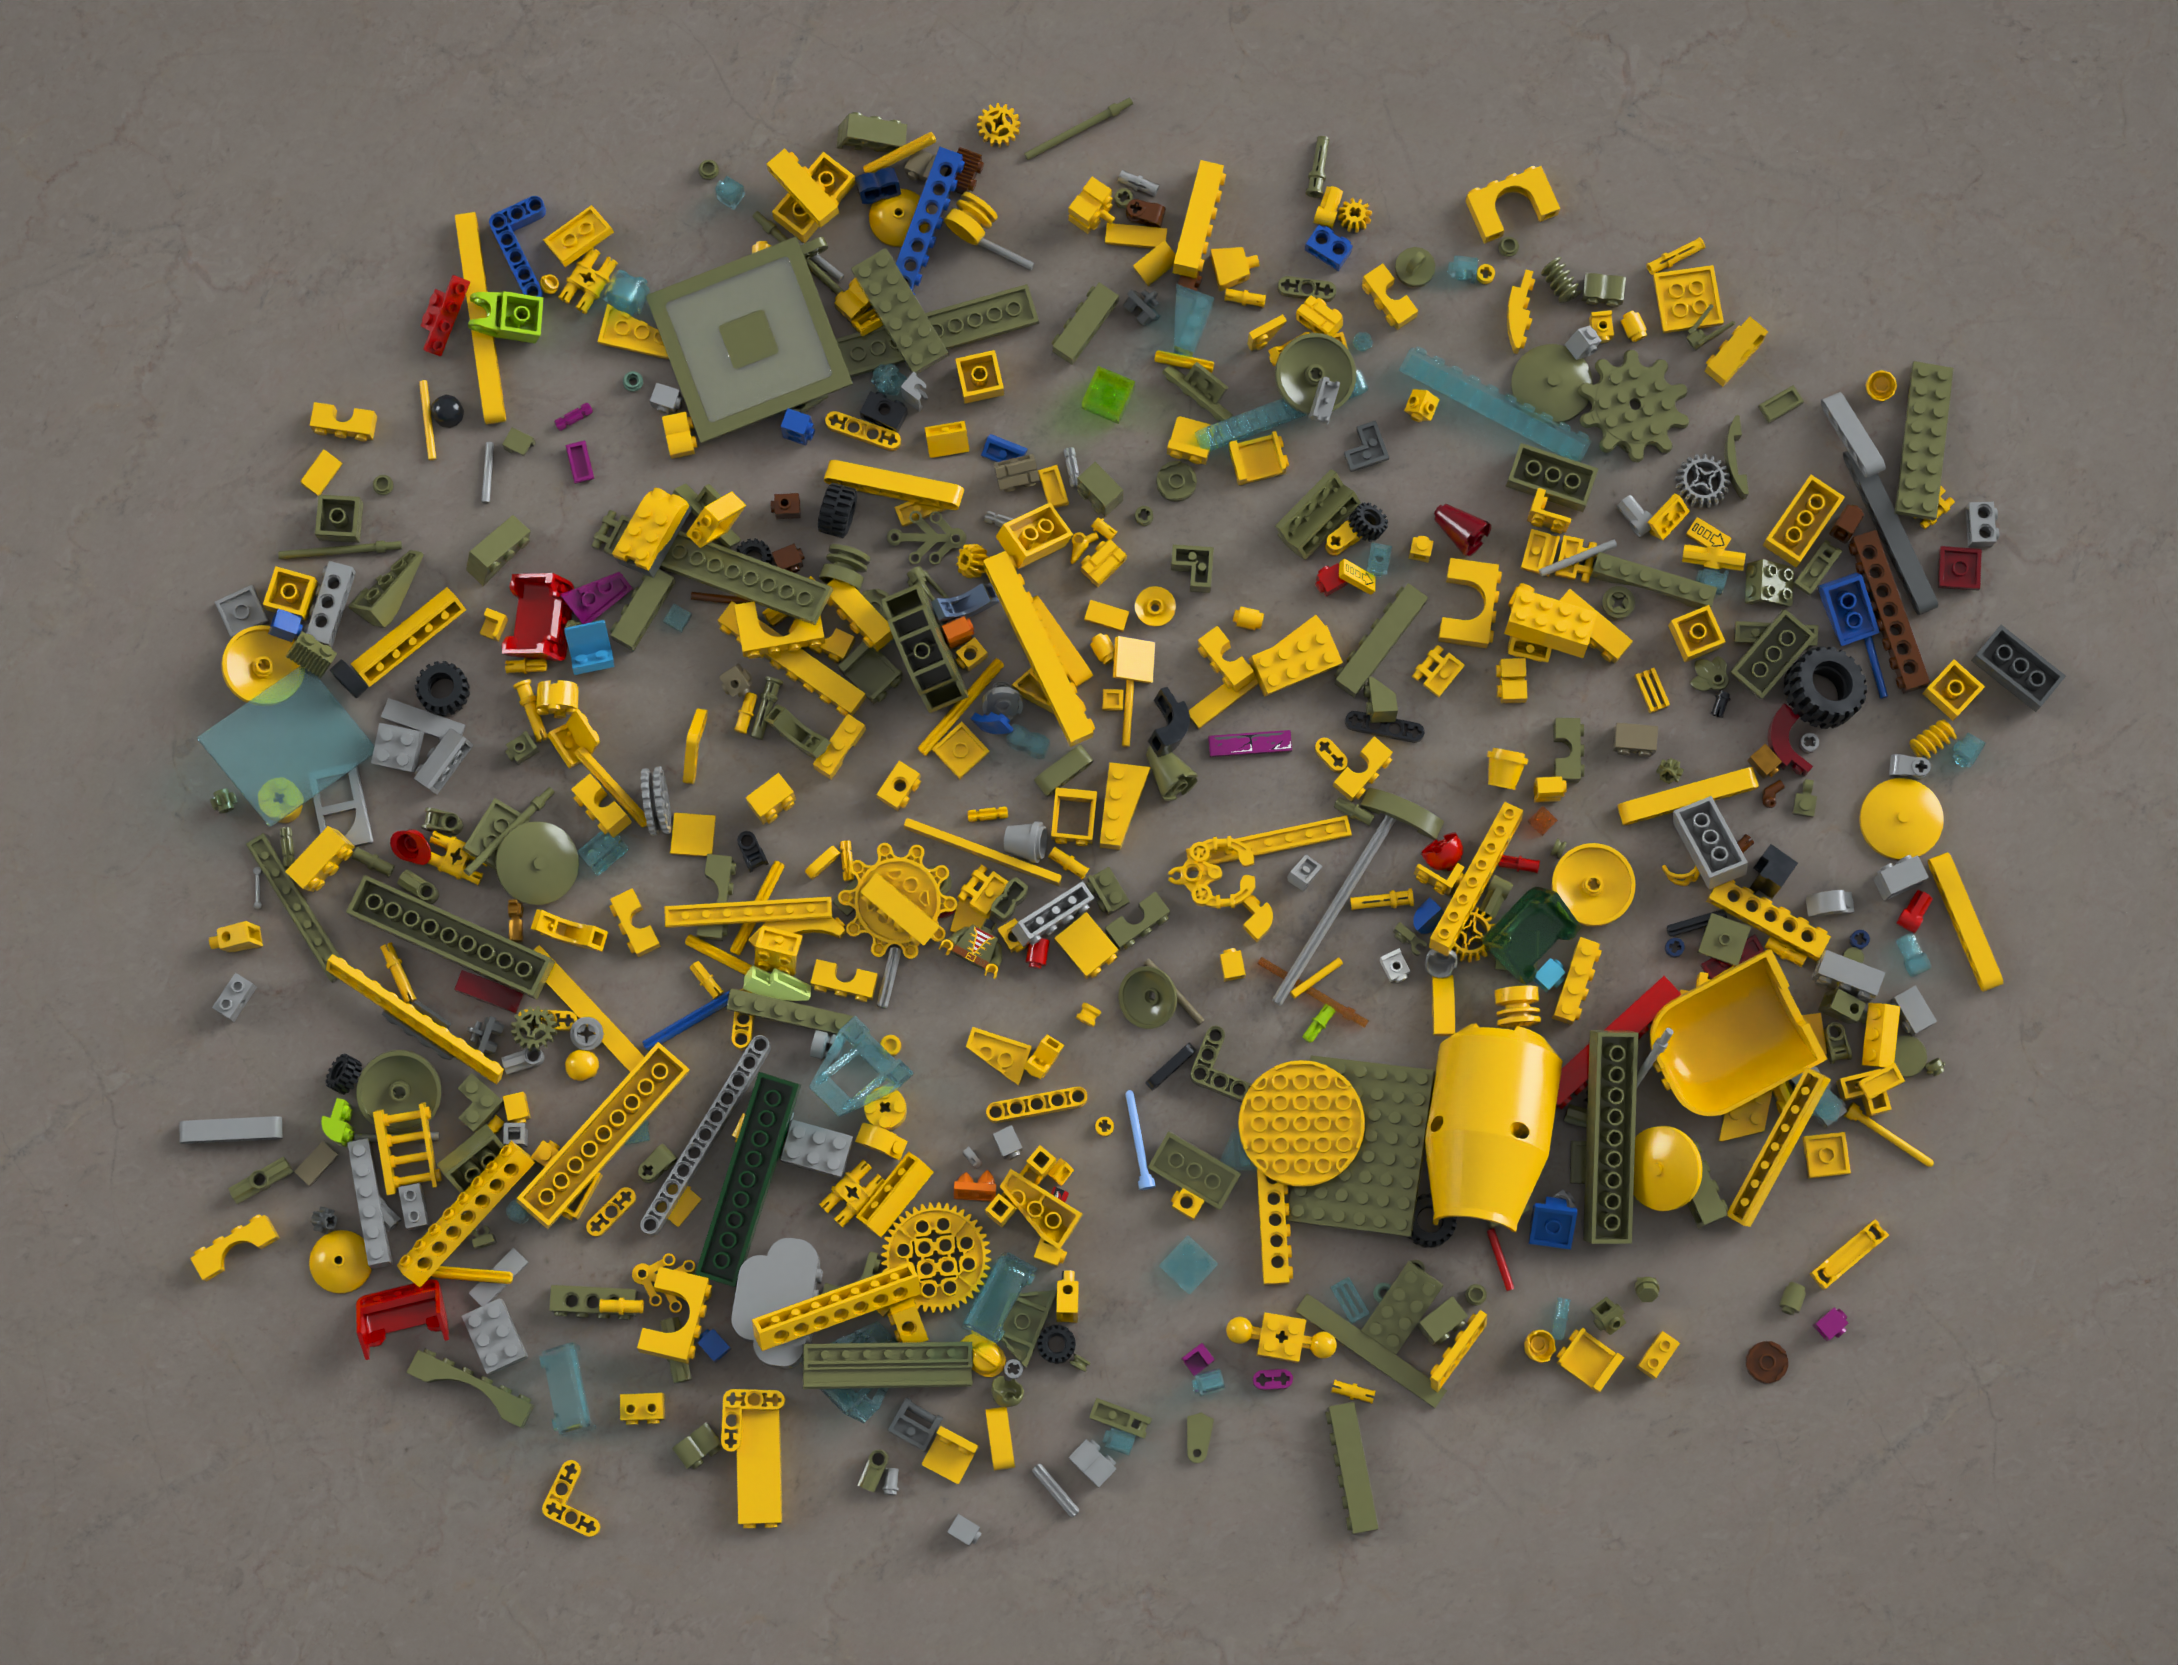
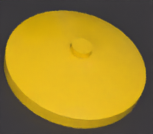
(255, 662)
(1901, 818)
(1594, 883)
(1665, 1168)

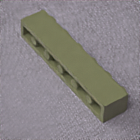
(1381, 640)
(1353, 1468)

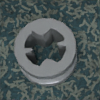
(1808, 736)
(1011, 1375)

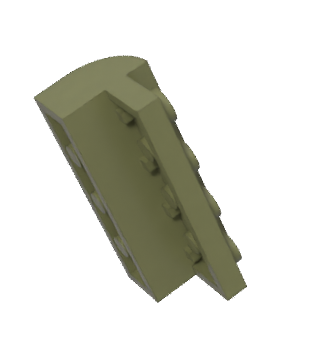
(1317, 515)

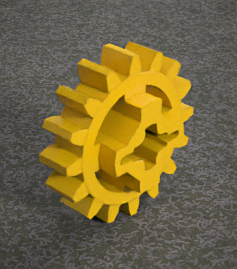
(993, 121)

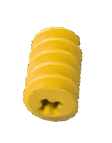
(1931, 738)

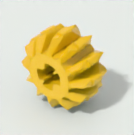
(1354, 208)
(971, 560)

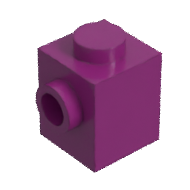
(1831, 1324)

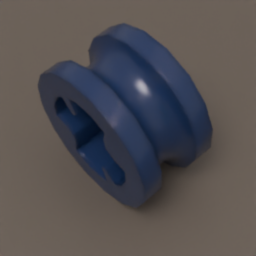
(1865, 936)
(1680, 943)

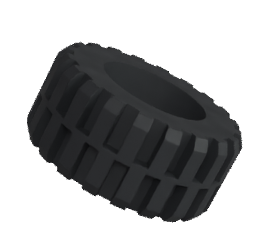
(1841, 672)

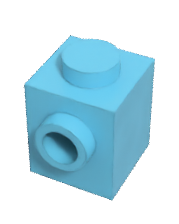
(1550, 975)

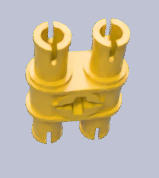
(591, 289)
(445, 862)
(840, 1192)

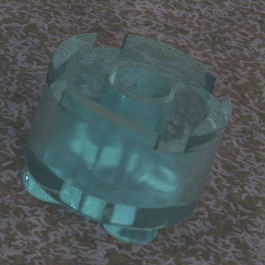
(627, 292)

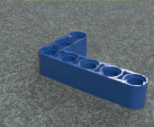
(514, 249)

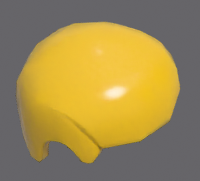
(1881, 385)
(581, 1065)
(1539, 1346)

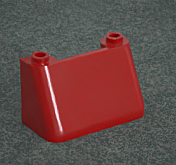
(539, 617)

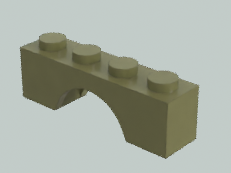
(719, 870)

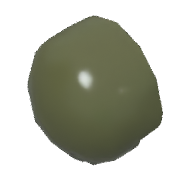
(1007, 1392)

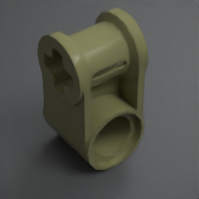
(439, 820)
(1837, 1044)
(659, 1161)

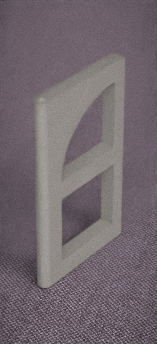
(360, 831)

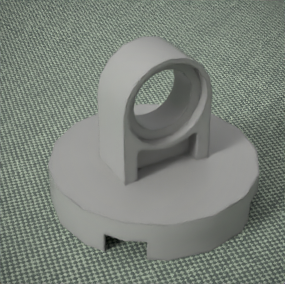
(1002, 700)

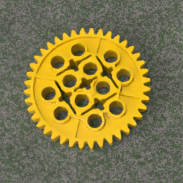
(959, 1228)

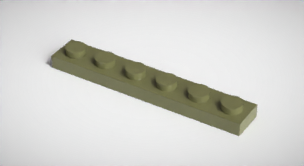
(786, 1011)

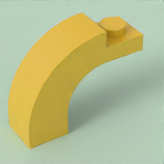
(569, 932)

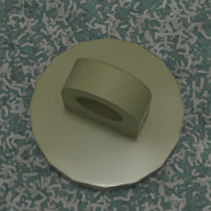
(1415, 267)

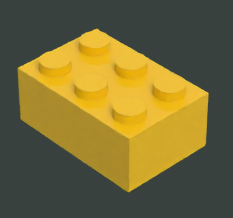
(1034, 535)
(320, 859)

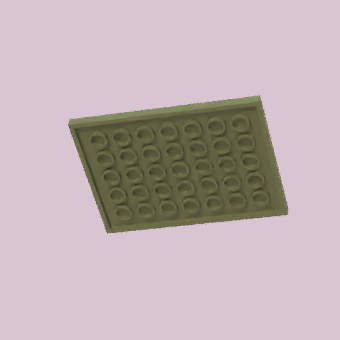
(1383, 1180)

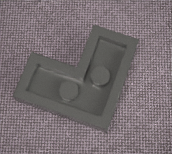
(1372, 449)

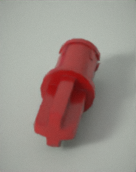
(1519, 863)

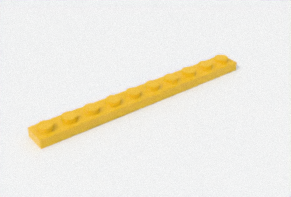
(413, 1018)

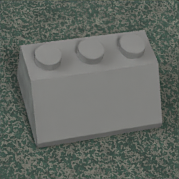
(443, 760)

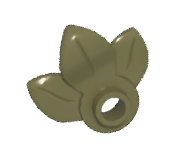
(1708, 672)

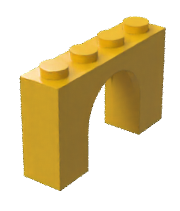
(1530, 183)
(1484, 579)
(757, 642)
(1035, 1170)
(679, 1344)

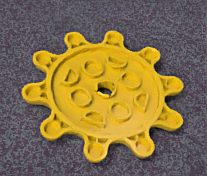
(910, 879)

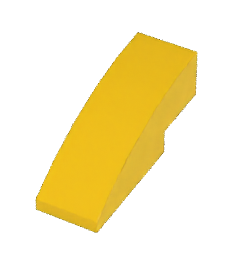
(1443, 1006)

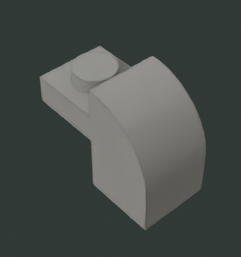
(1829, 903)

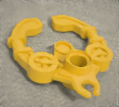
(1209, 873)

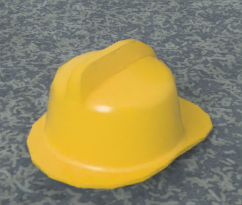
(986, 1357)

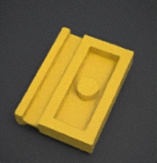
(1539, 551)

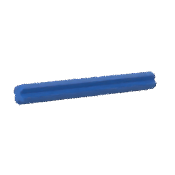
(686, 1022)

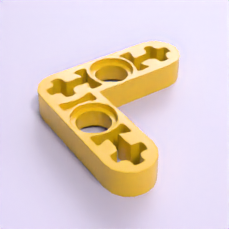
(692, 745)
(737, 1409)
(561, 1501)

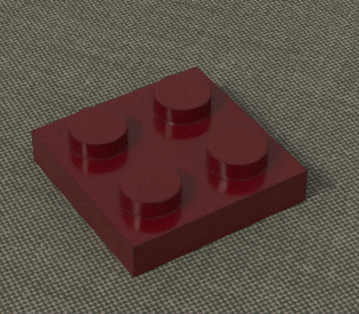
(1959, 568)

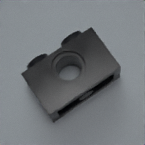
(875, 403)

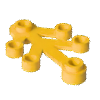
(651, 1276)

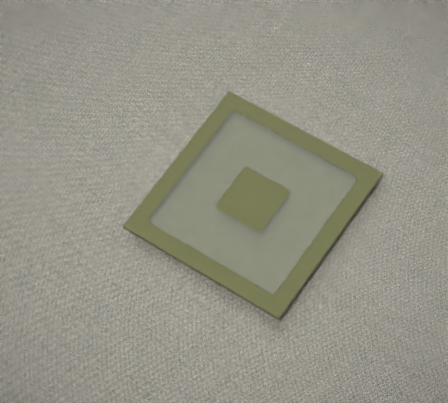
(749, 340)

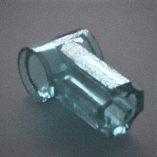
(1915, 960)

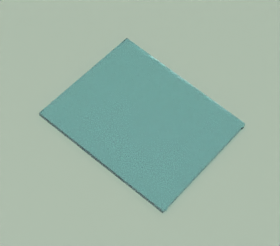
(287, 745)

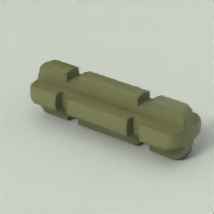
(287, 846)

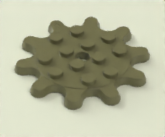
(1618, 420)

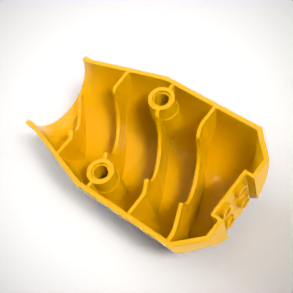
(1490, 1122)

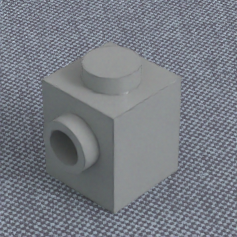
(1583, 342)
(666, 399)

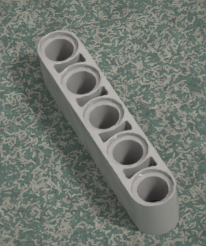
(1853, 434)
(230, 1130)

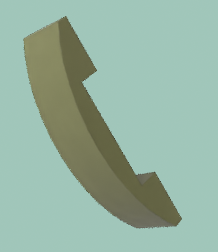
(1738, 482)
(1404, 811)

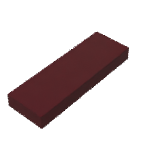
(1751, 949)

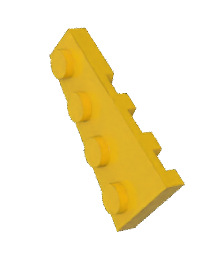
(630, 334)

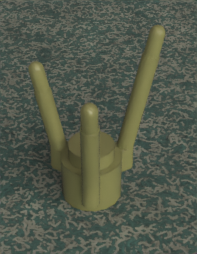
(1698, 338)
(917, 576)

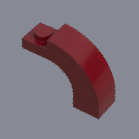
(1779, 741)

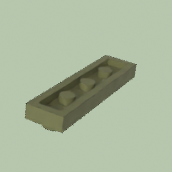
(1750, 631)

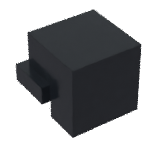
(1773, 870)

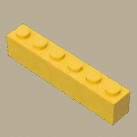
(1198, 219)
(408, 636)

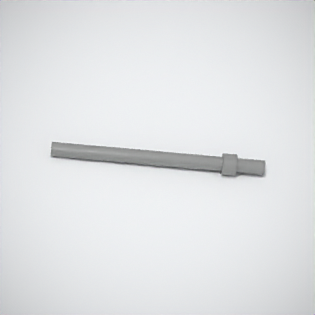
(1658, 1047)

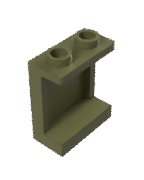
(870, 672)

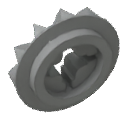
(580, 1026)

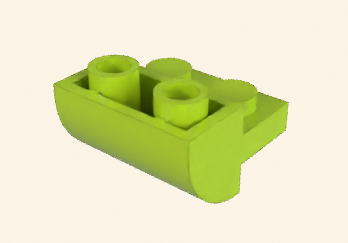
(337, 1127)

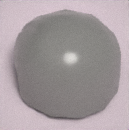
(1439, 964)

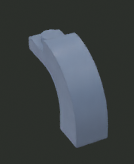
(965, 605)

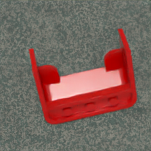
(399, 1310)

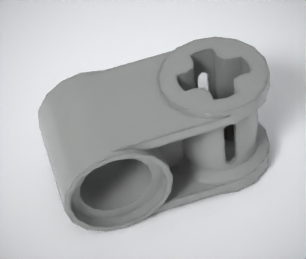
(1904, 766)

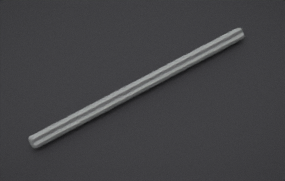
(1333, 910)

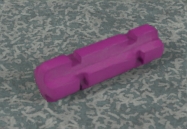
(573, 416)

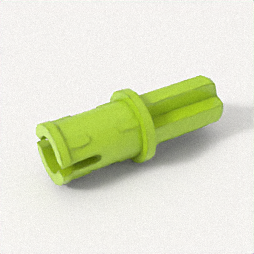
(1318, 1023)

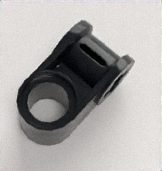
(752, 854)

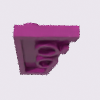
(596, 597)

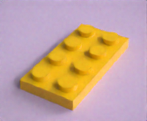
(1454, 1355)

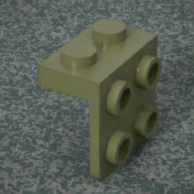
(1769, 583)

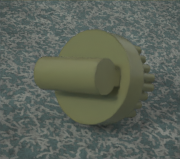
(1647, 1288)

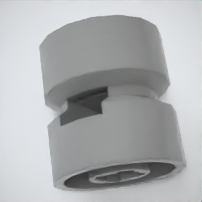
(820, 1044)

